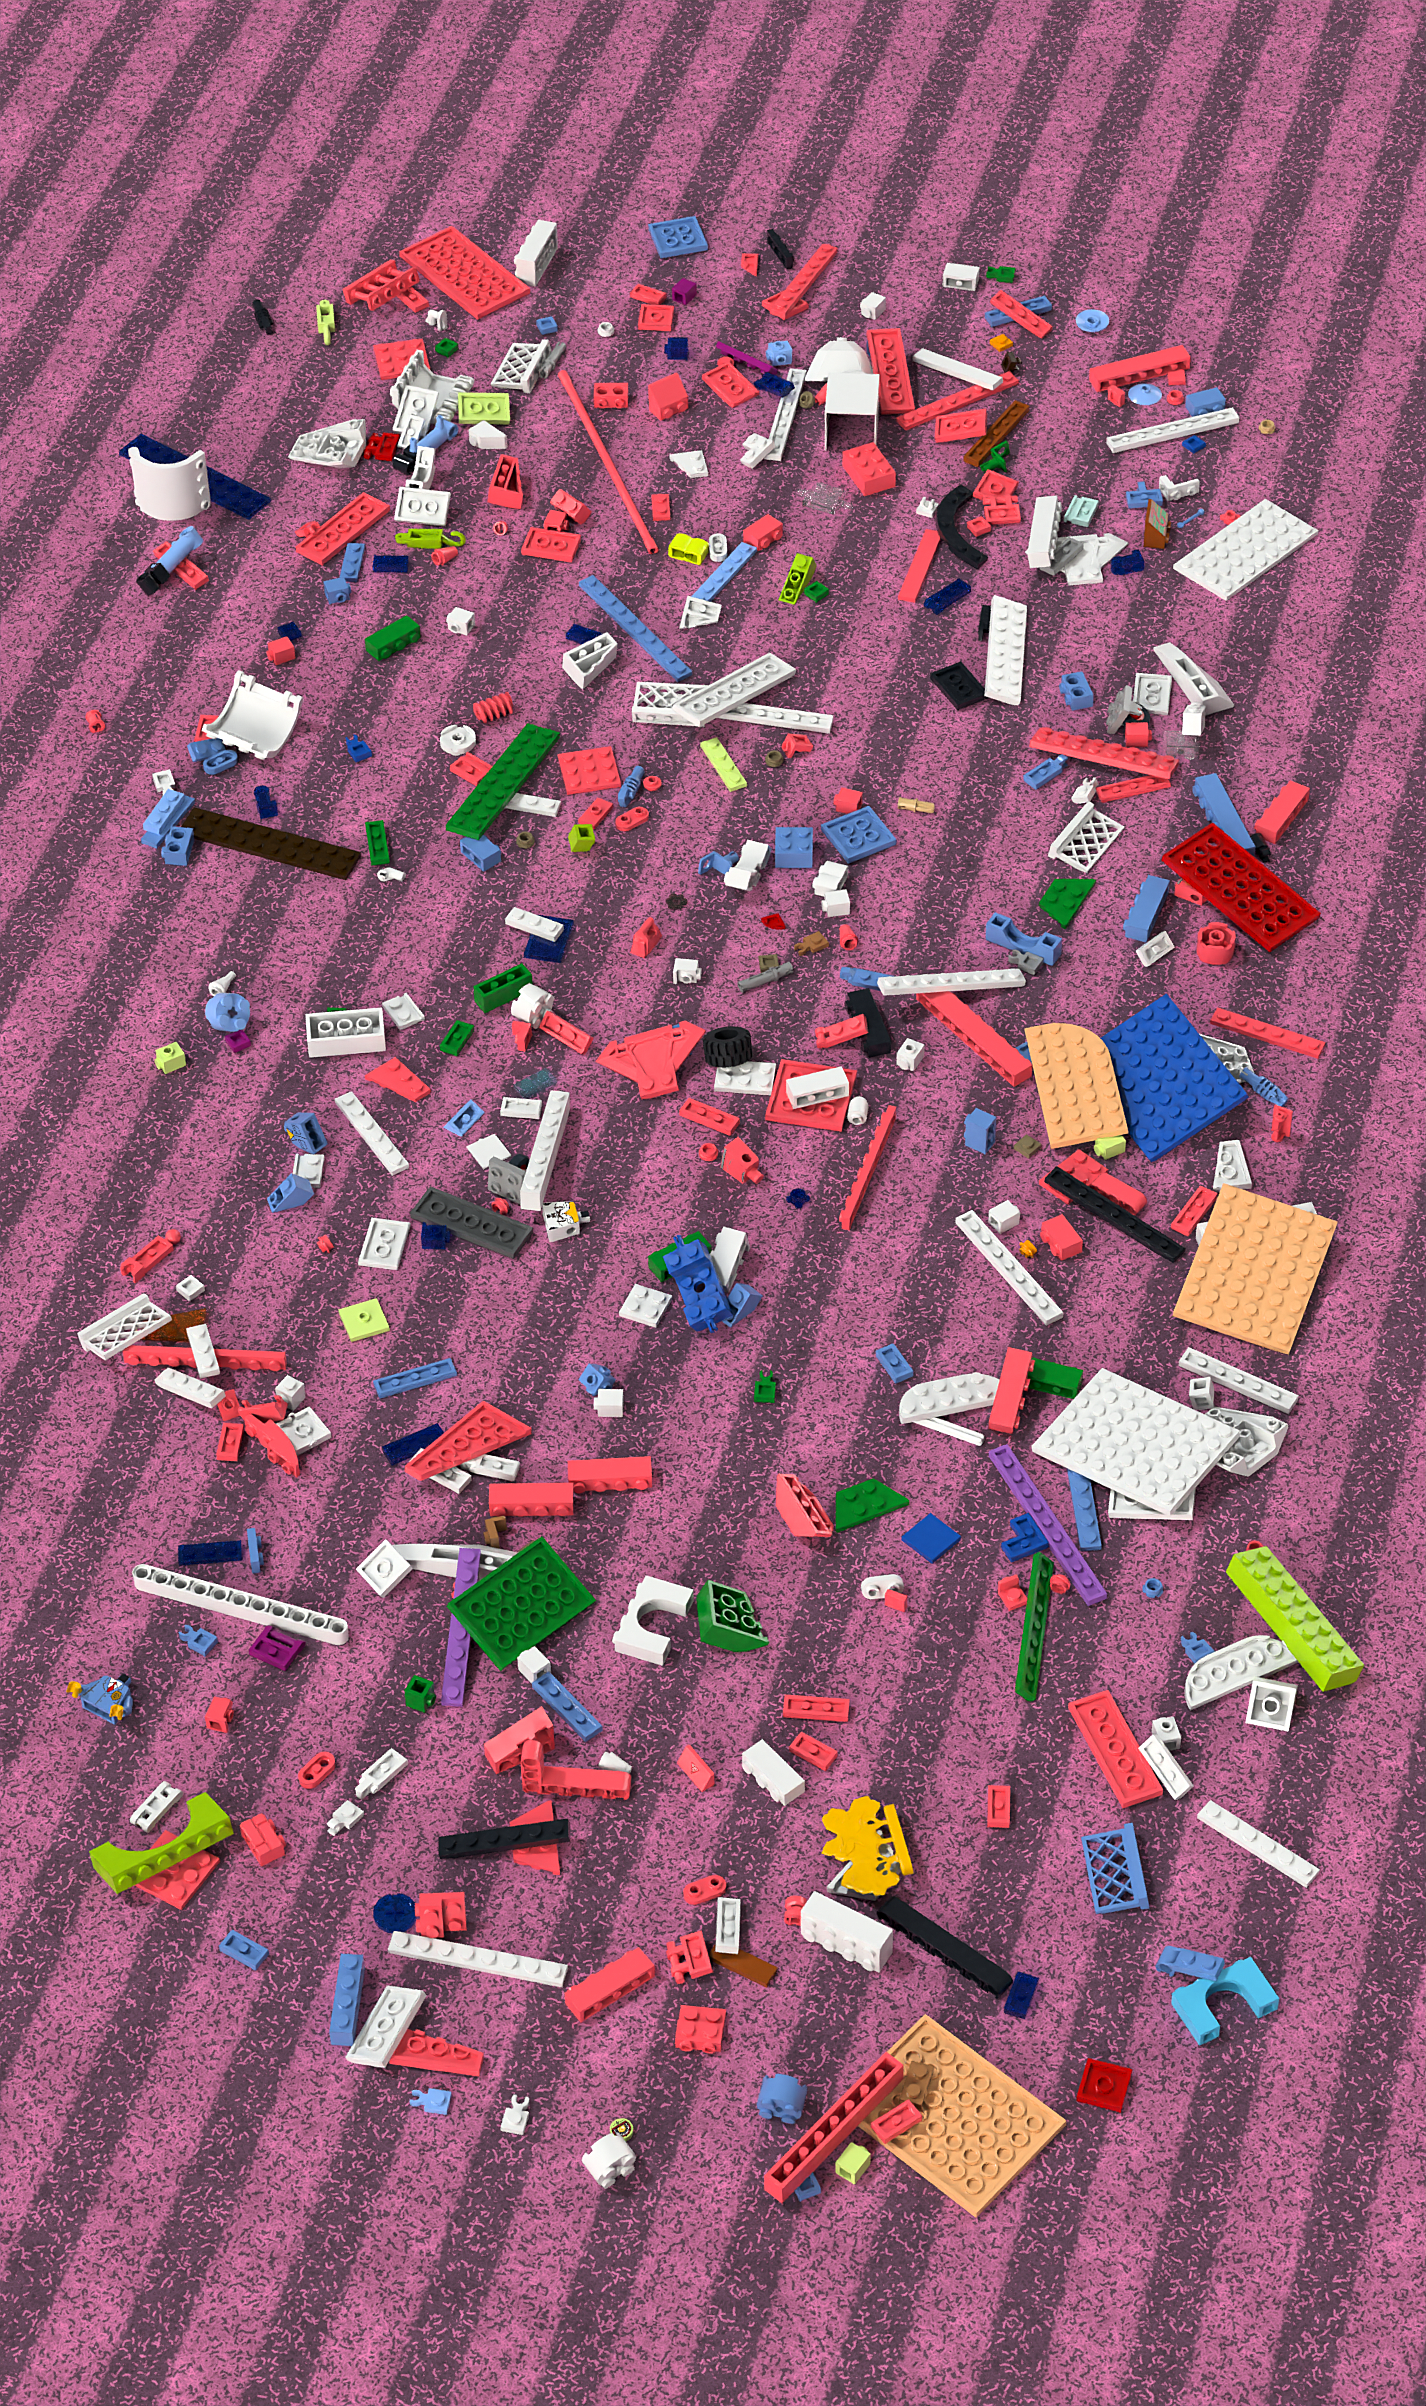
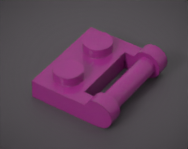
(274, 1652)

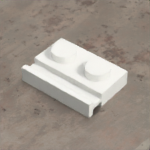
(403, 1011)
(310, 1168)

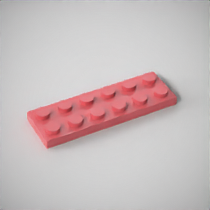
(890, 363)
(342, 528)
(1115, 1749)

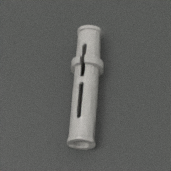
(550, 362)
(772, 974)

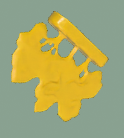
(860, 1844)

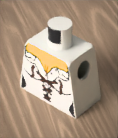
(562, 1219)

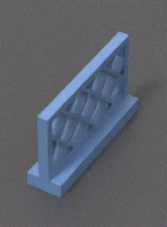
(1134, 1870)

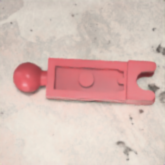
(150, 1255)

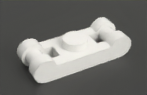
(156, 1806)

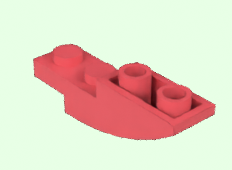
(275, 1440)

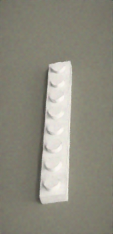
(785, 414)
(1172, 430)
(951, 981)
(1009, 1268)
(478, 1959)

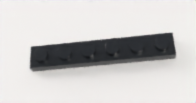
(504, 1839)

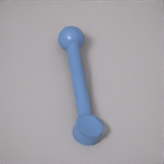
(1181, 524)

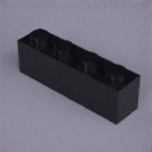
(877, 1040)

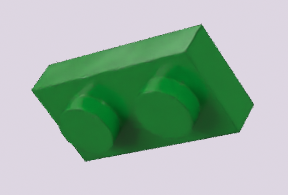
(457, 1038)

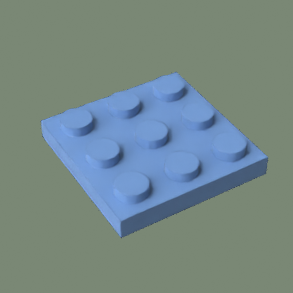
(677, 237)
(858, 834)

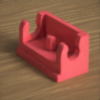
(265, 1412)

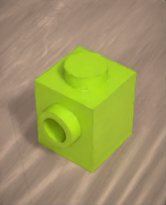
(581, 837)

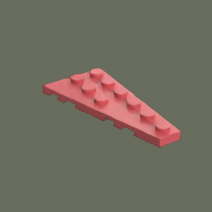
(472, 1436)

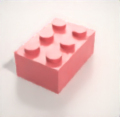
(869, 469)

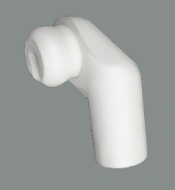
(390, 873)

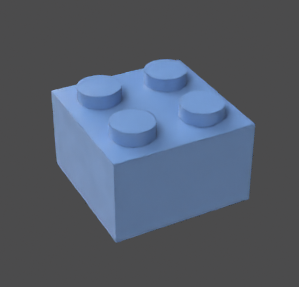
(794, 847)

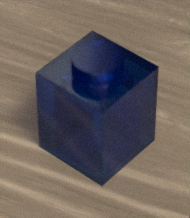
(677, 348)

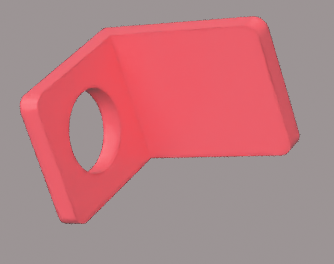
(229, 1406)

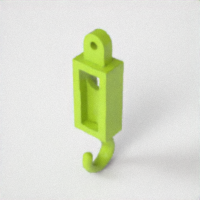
(428, 538)

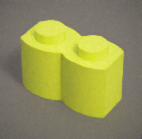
(688, 549)

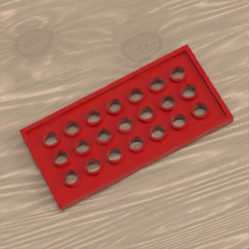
(1241, 877)

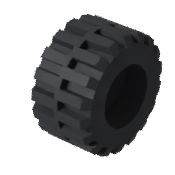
(727, 1046)

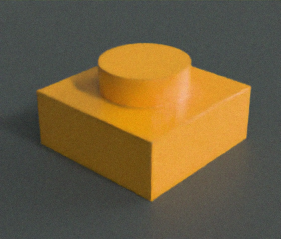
(1001, 342)

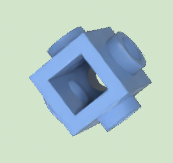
(595, 1378)

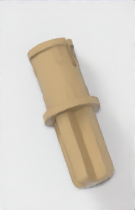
(915, 805)

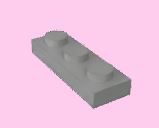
(1063, 555)

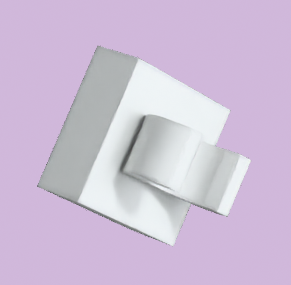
(927, 508)

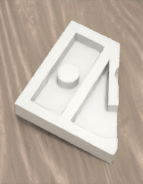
(699, 613)

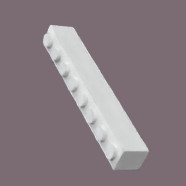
(545, 1150)

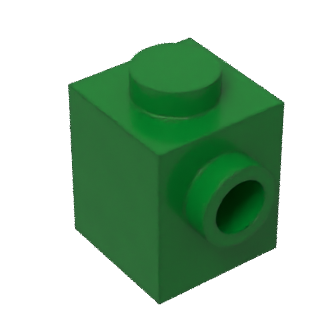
(420, 1694)

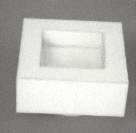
(190, 1288)

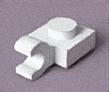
(345, 1815)

